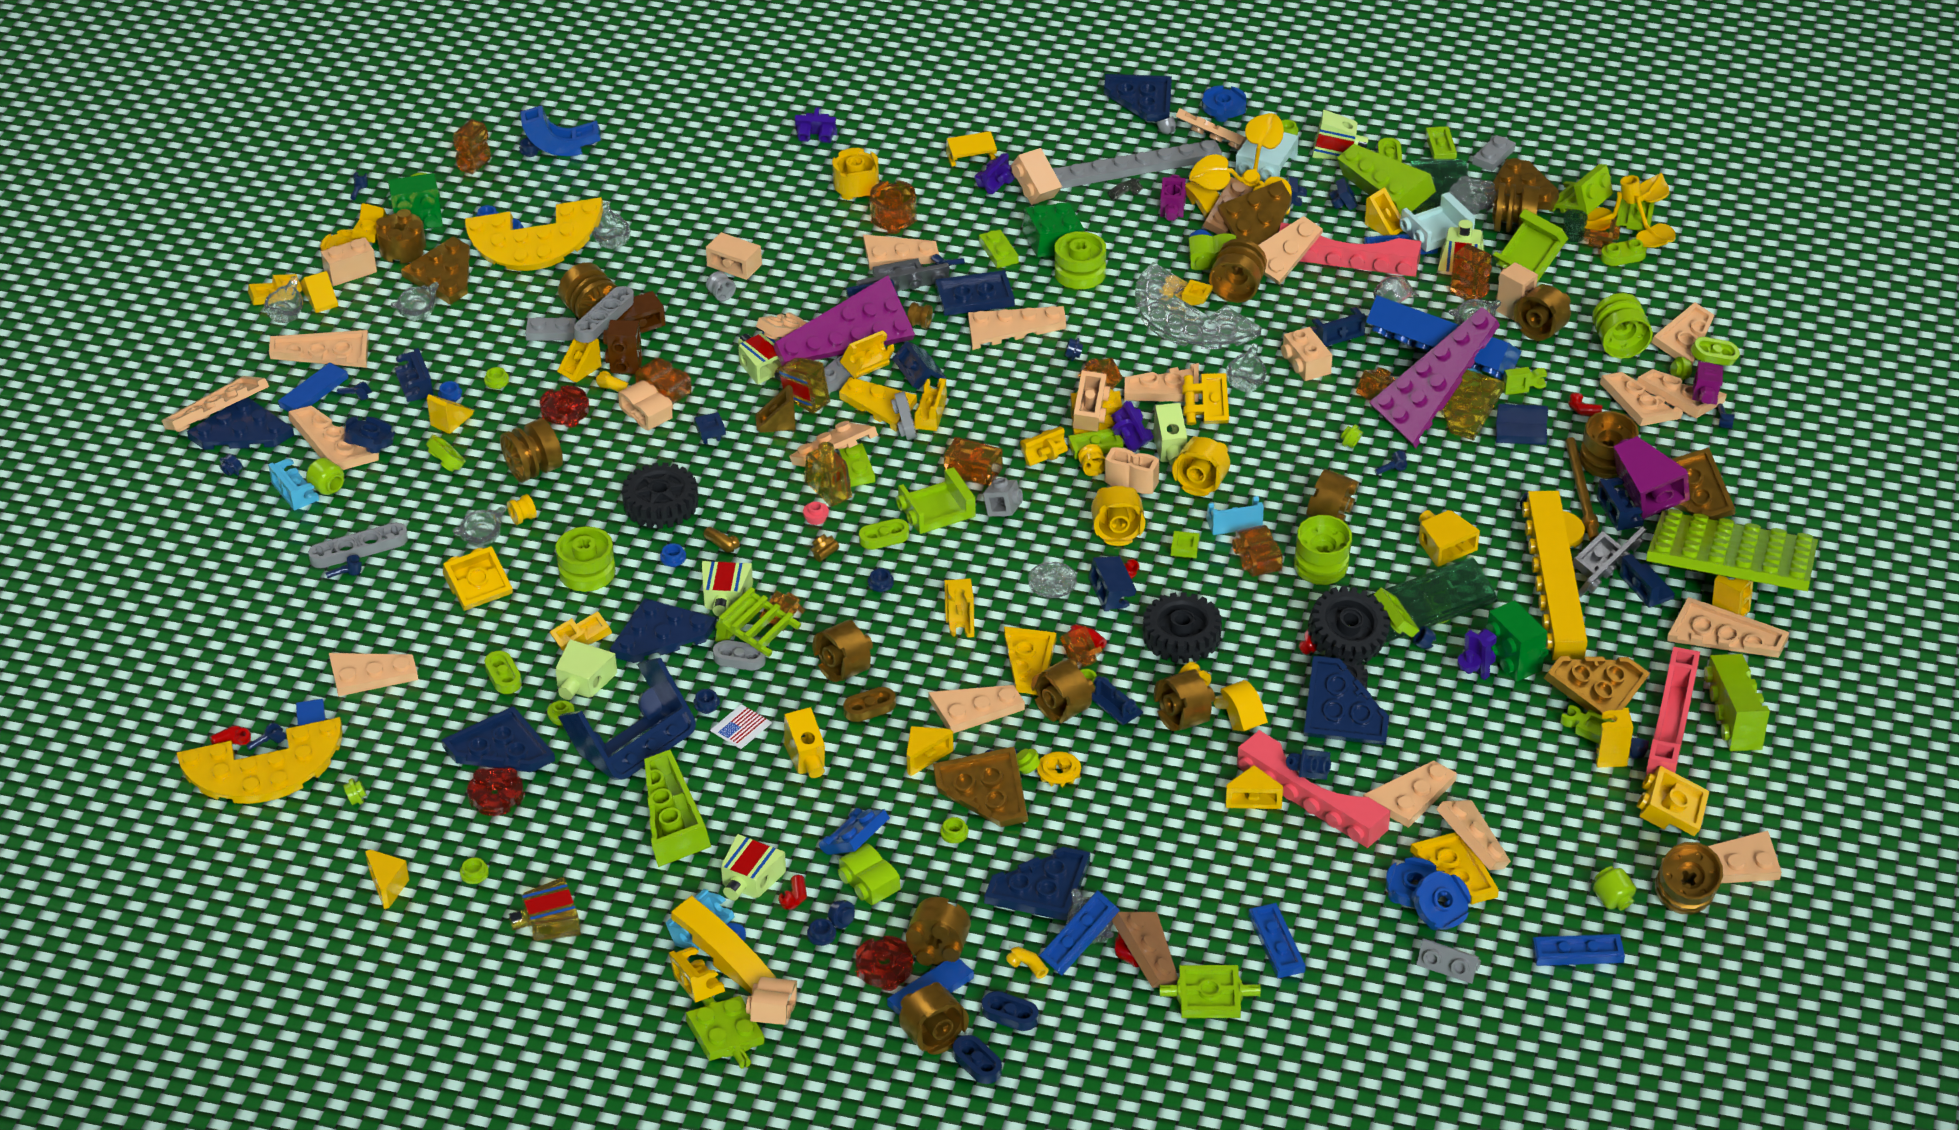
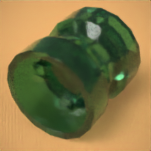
(1575, 224)

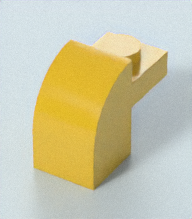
(1242, 706)

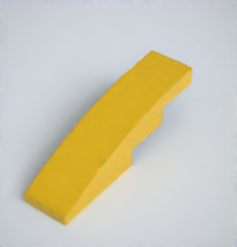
(719, 941)

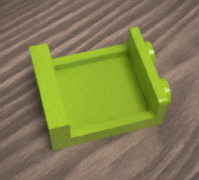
(1532, 245)
(937, 504)

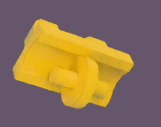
(1044, 446)

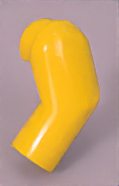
(606, 381)
(1030, 959)

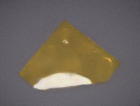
(1472, 404)

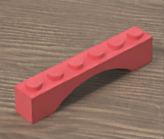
(1392, 257)
(1674, 710)
(1352, 815)

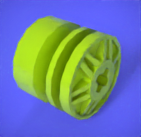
(1622, 325)
(1322, 549)

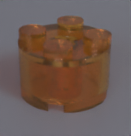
(893, 206)

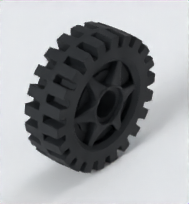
(660, 495)
(1348, 624)
(1182, 627)

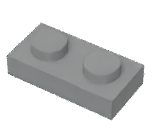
(1494, 153)
(550, 329)

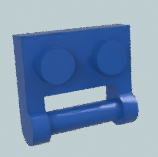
(854, 831)

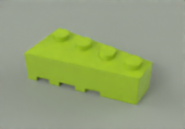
(1374, 171)
(1737, 702)
(674, 816)

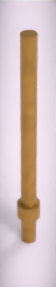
(1590, 519)

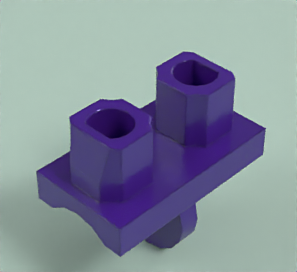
(816, 124)
(996, 174)
(1130, 427)
(1478, 653)

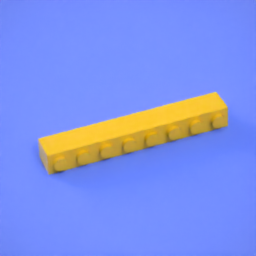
(1554, 575)

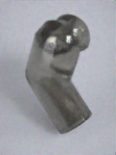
(1123, 187)

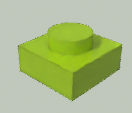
(1185, 544)

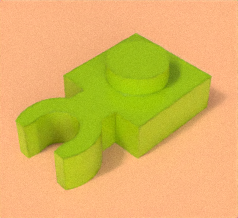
(1521, 379)
(1586, 725)

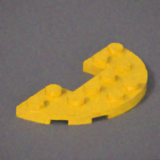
(538, 245)
(263, 775)

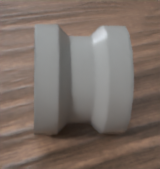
(720, 286)

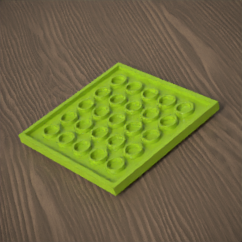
(1733, 549)

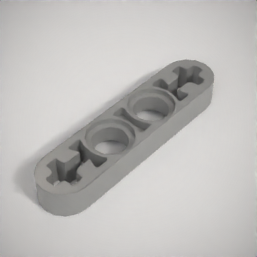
(598, 318)
(322, 556)

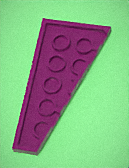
(853, 319)
(1429, 384)

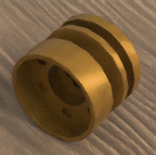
(1510, 206)
(1238, 270)
(584, 288)
(1600, 436)
(531, 450)
(1689, 863)

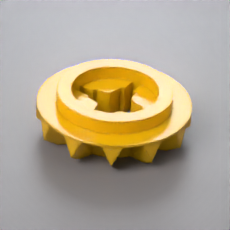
(1067, 762)

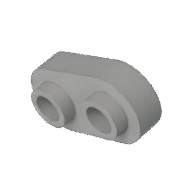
(836, 374)
(906, 425)
(738, 655)

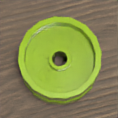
(1080, 260)
(585, 559)

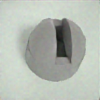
(1167, 125)

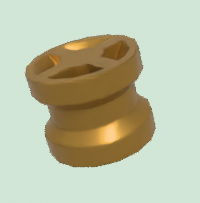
(920, 315)

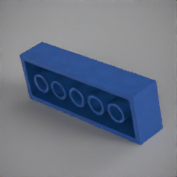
(1426, 331)

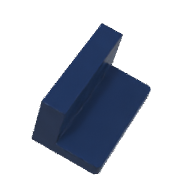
(916, 364)
(1521, 424)
(1645, 581)

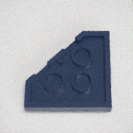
(1141, 94)
(240, 426)
(660, 630)
(1342, 706)
(500, 742)
(1041, 885)

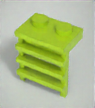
(1587, 192)
(743, 611)

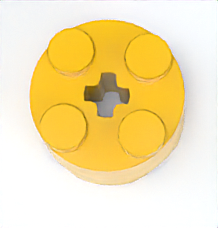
(855, 173)
(1201, 466)
(1118, 515)

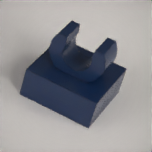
(1296, 191)
(1343, 195)
(710, 427)

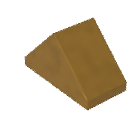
(778, 413)

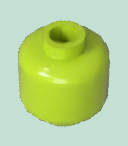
(325, 476)
(1614, 888)

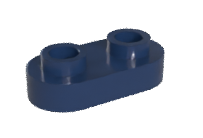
(1012, 1011)
(980, 1060)

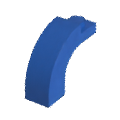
(557, 139)

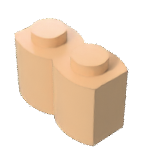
(645, 405)
(1132, 470)
(772, 1000)

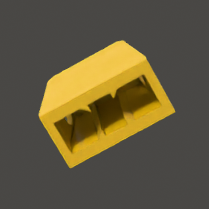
(1447, 536)
(805, 752)

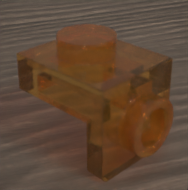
(1598, 238)
(1105, 366)
(1374, 382)
(788, 603)
(1080, 647)

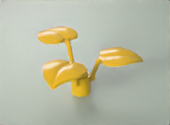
(1213, 170)
(1635, 192)

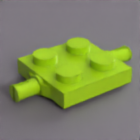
(1209, 991)
(725, 1029)

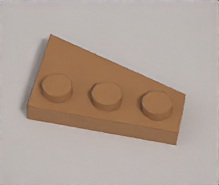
(1233, 190)
(1148, 945)

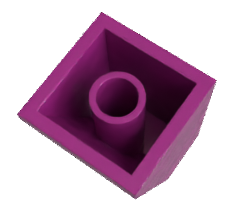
(1650, 476)

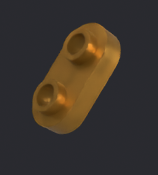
(869, 704)

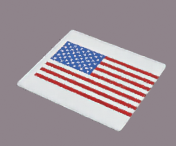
(741, 726)

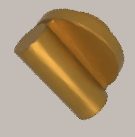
(824, 547)

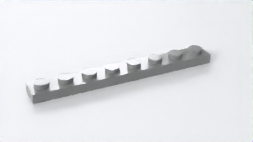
(1135, 164)

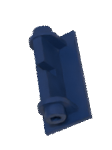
(1114, 701)
(1310, 763)

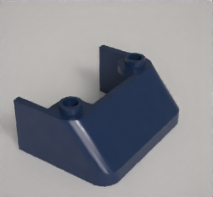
(664, 725)

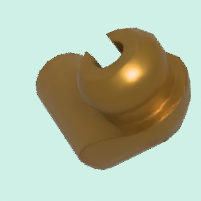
(726, 543)

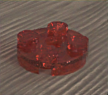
(554, 409)
(485, 781)
(884, 975)

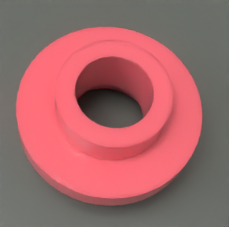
(816, 513)

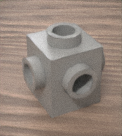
(1002, 497)

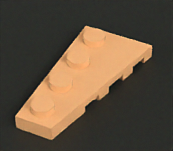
(328, 439)
(1721, 629)

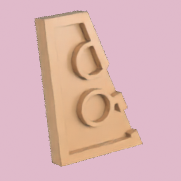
(1217, 132)
(1288, 248)
(887, 250)
(780, 325)
(1683, 331)
(1159, 386)
(1676, 393)
(1637, 402)
(842, 436)
(371, 671)
(975, 706)
(1413, 792)
(1475, 832)

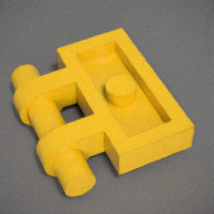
(1214, 399)

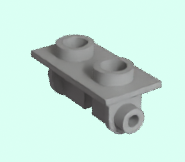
(1448, 961)

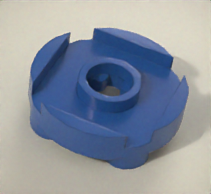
(1224, 102)
(1400, 877)
(1431, 911)

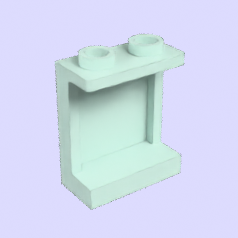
(1270, 160)
(1433, 224)

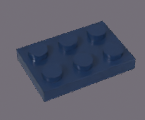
(974, 292)

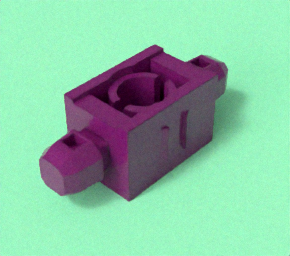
(1173, 197)
(1707, 382)

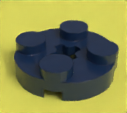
(371, 434)

